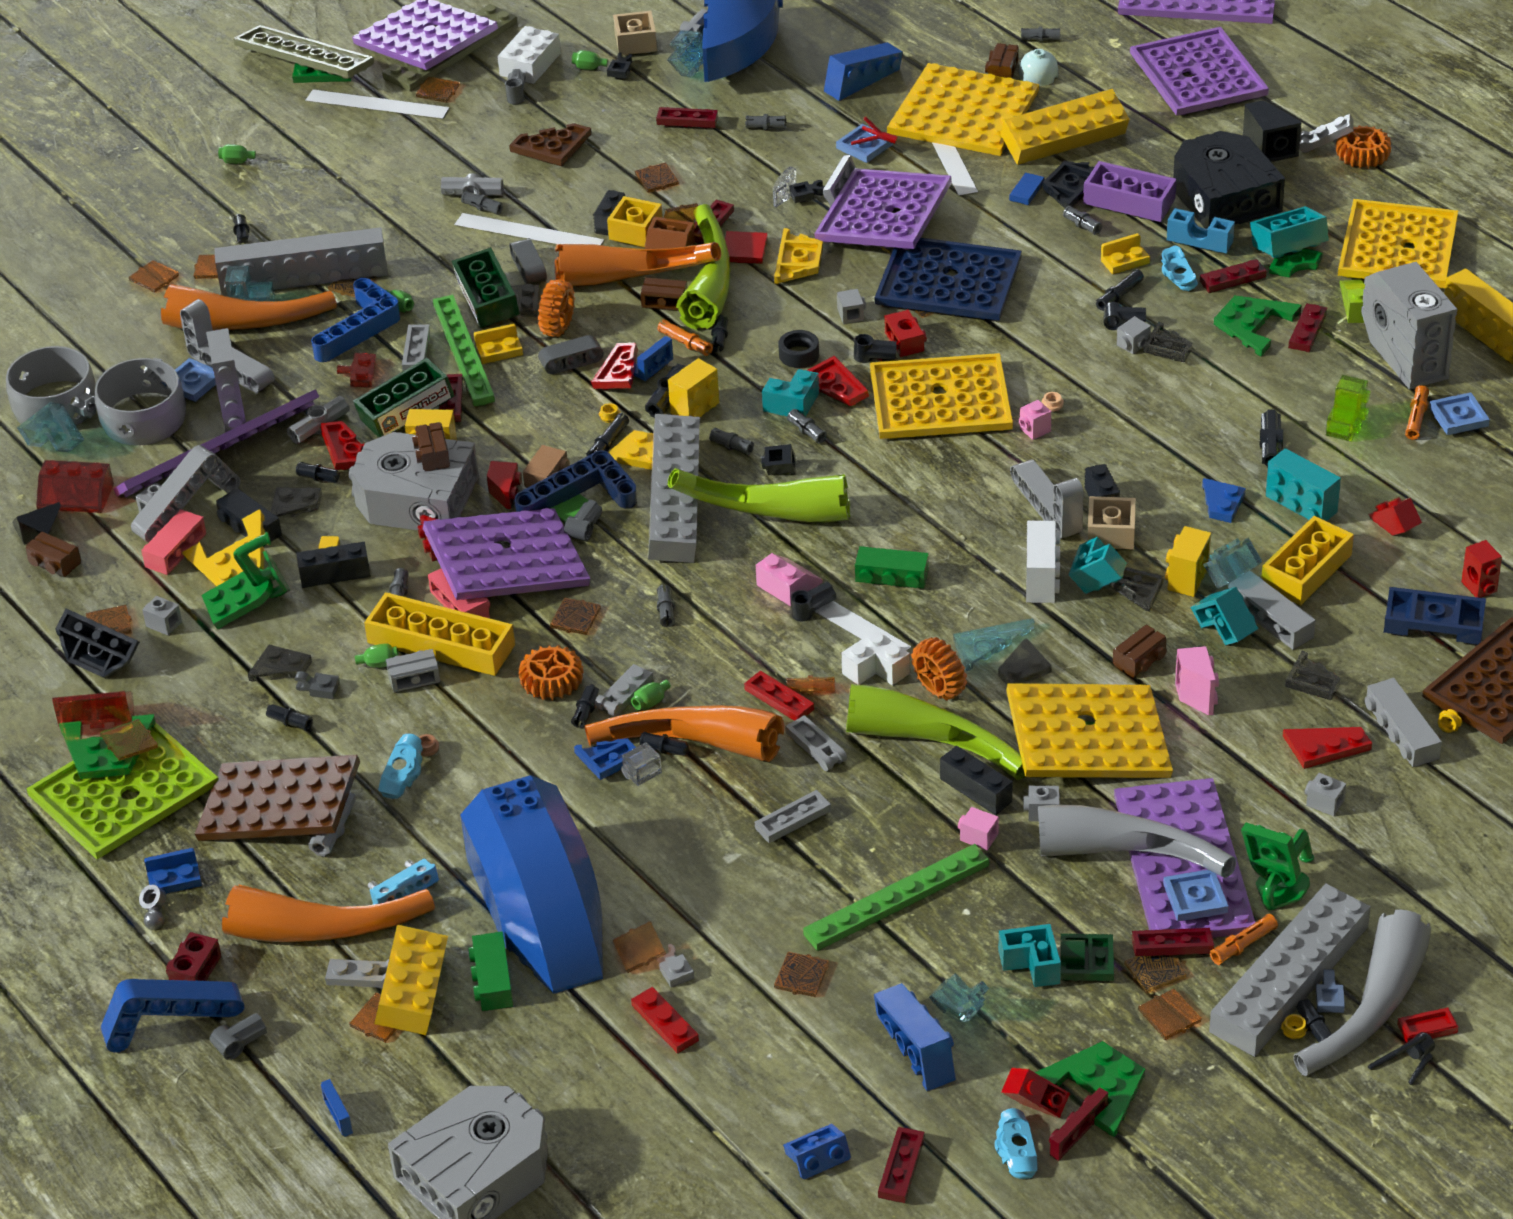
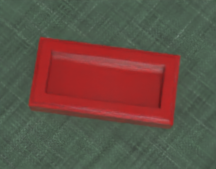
(1434, 1023)

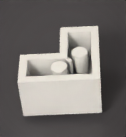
(875, 656)

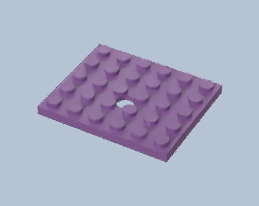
(414, 39)
(1218, 66)
(866, 204)
(478, 567)

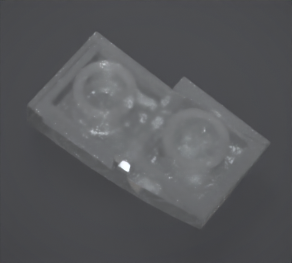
(781, 187)

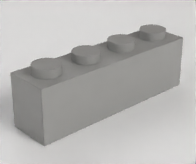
(1275, 611)
(1403, 722)

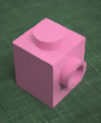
(1035, 419)
(978, 828)

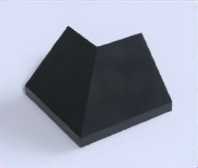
(35, 522)

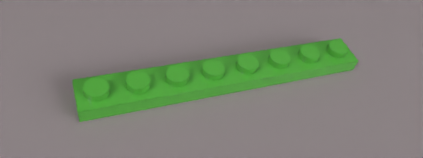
(463, 350)
(895, 897)

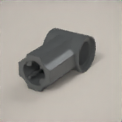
(515, 86)
(582, 524)
(231, 1040)

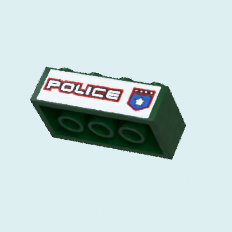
(485, 287)
(388, 404)

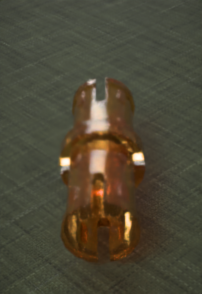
(811, 684)

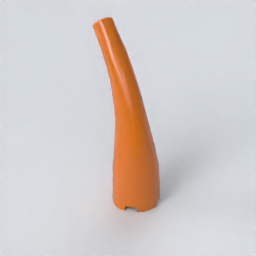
(604, 264)
(240, 313)
(730, 728)
(280, 918)

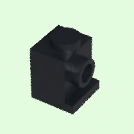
(779, 460)

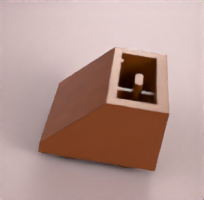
(669, 234)

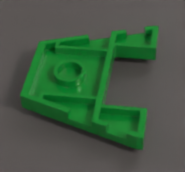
(1246, 315)
(91, 754)
(1102, 1068)

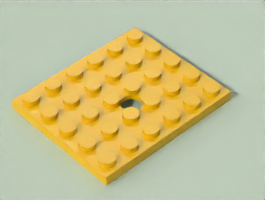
(1381, 229)
(972, 402)
(1057, 743)

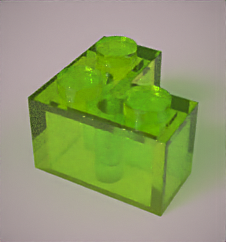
(1348, 408)

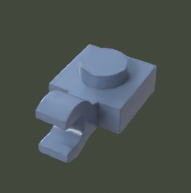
(1328, 995)

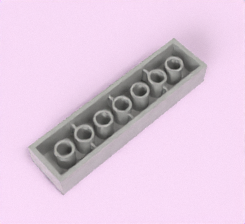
(307, 259)
(672, 512)
(1289, 969)

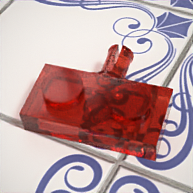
(361, 370)

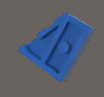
(1222, 499)
(604, 758)

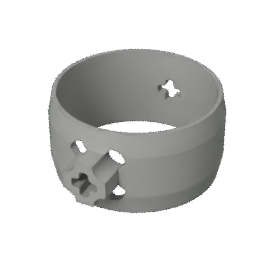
(49, 366)
(145, 425)

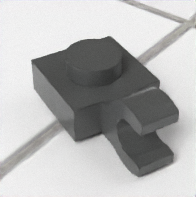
(320, 686)

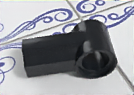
(1116, 315)
(867, 349)
(805, 602)

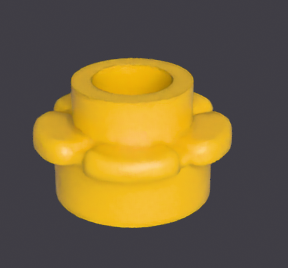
(609, 412)
(1444, 722)
(1294, 1026)

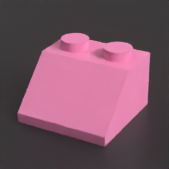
(784, 577)

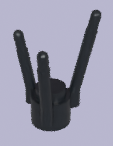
(1417, 1048)

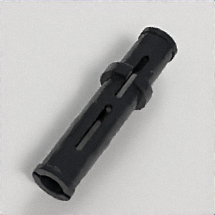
(1115, 293)
(604, 441)

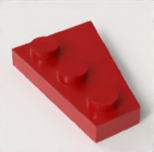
(618, 368)
(839, 382)
(341, 444)
(1325, 745)

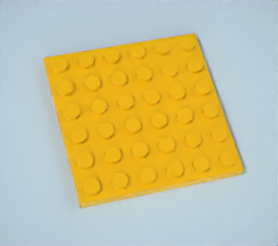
(961, 108)

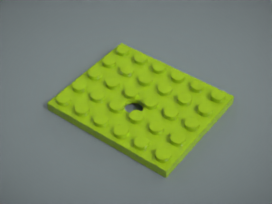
(94, 806)

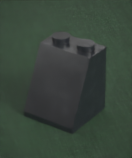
(1272, 130)

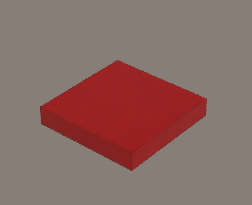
(746, 246)

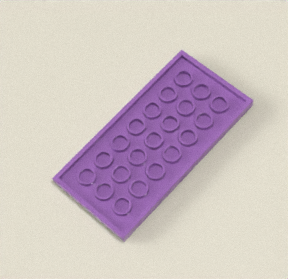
(1197, 810)

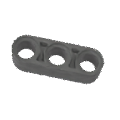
(528, 261)
(570, 354)

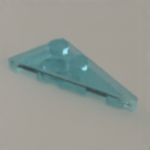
(986, 641)

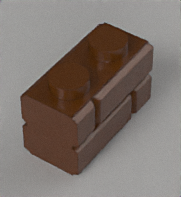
(1003, 60)
(662, 293)
(432, 447)
(53, 554)
(1140, 651)

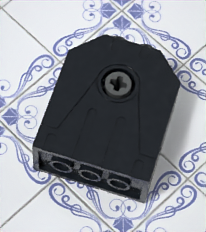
(1227, 179)

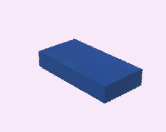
(1026, 188)
(336, 1108)

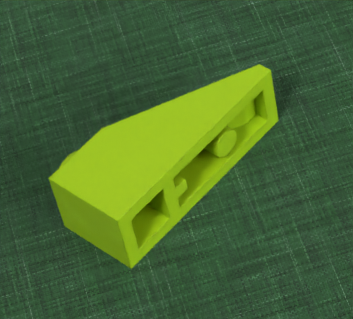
(1352, 297)

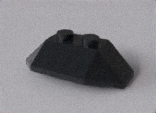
(94, 645)

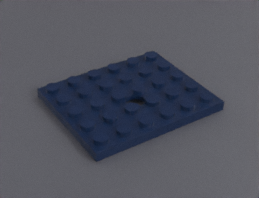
(919, 281)

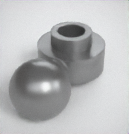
(152, 899)

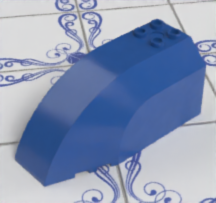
(737, 34)
(536, 880)

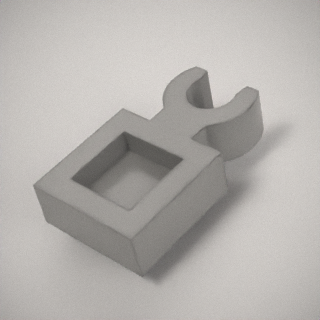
(675, 968)

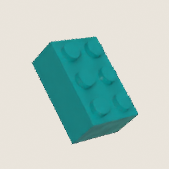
(1289, 231)
(1302, 486)

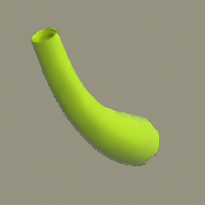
(709, 290)
(798, 500)
(899, 715)

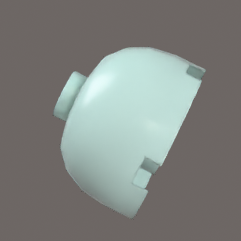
(1038, 67)

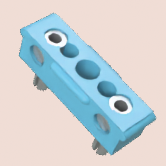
(411, 880)

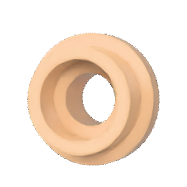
(1053, 401)

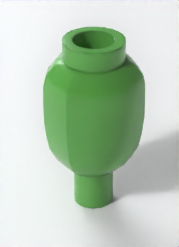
(588, 60)
(235, 154)
(404, 300)
(376, 655)
(649, 695)

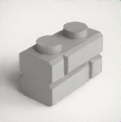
(413, 670)

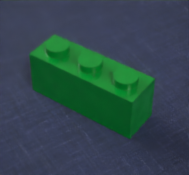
(891, 567)
(490, 971)

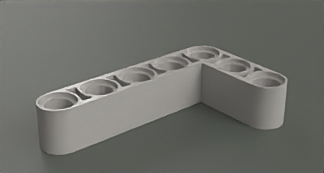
(195, 324)
(180, 488)
(1052, 502)

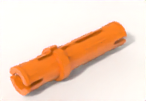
(691, 340)
(1418, 407)
(1236, 943)

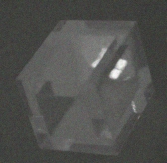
(641, 764)

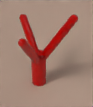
(877, 132)

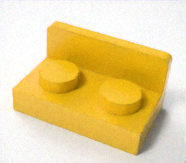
(1124, 254)
(497, 344)

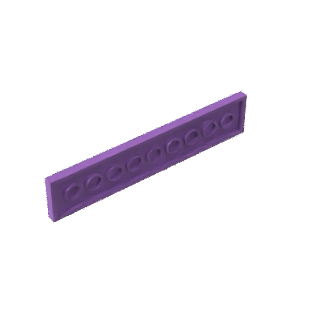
(223, 441)

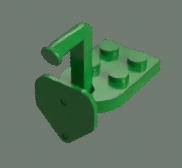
(246, 589)
(1276, 862)

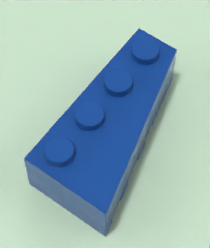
(860, 68)
(917, 1035)

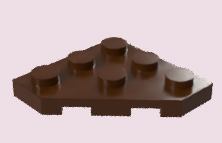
(552, 144)

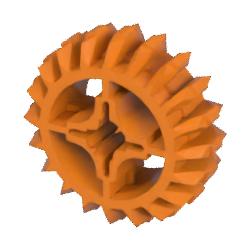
(1364, 147)
(556, 308)
(939, 668)
(551, 672)

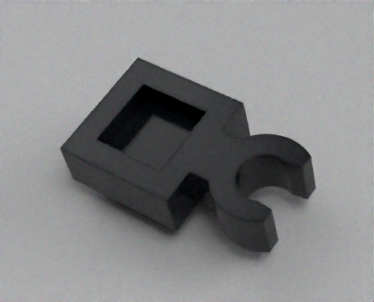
(621, 67)
(804, 191)

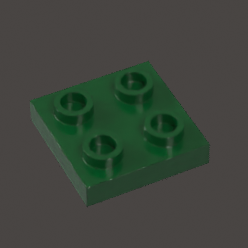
(1087, 957)

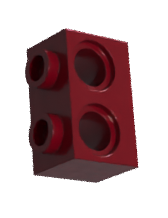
(194, 958)

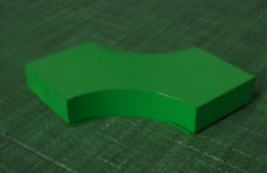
(1289, 264)

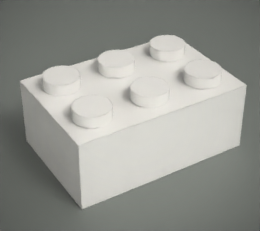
(530, 52)
(1042, 562)

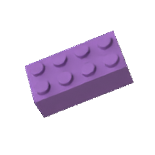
(1129, 191)

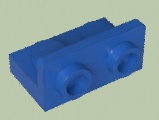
(654, 359)
(174, 870)
(818, 1150)

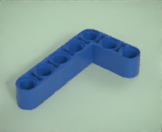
(378, 313)
(165, 998)

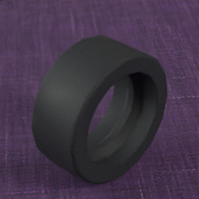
(798, 359)

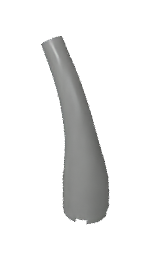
(1095, 830)
(1394, 964)

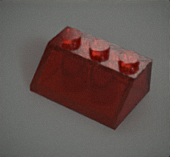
(74, 485)
(95, 709)

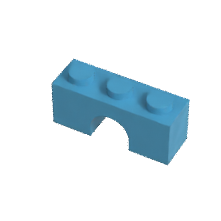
(1184, 230)

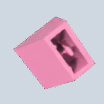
(1196, 679)

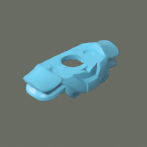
(1173, 259)
(395, 781)
(1020, 1159)

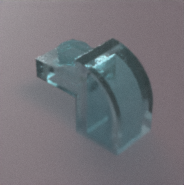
(957, 999)

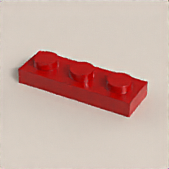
(778, 696)
(665, 1020)

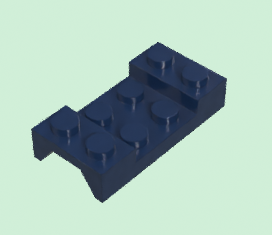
(1435, 613)

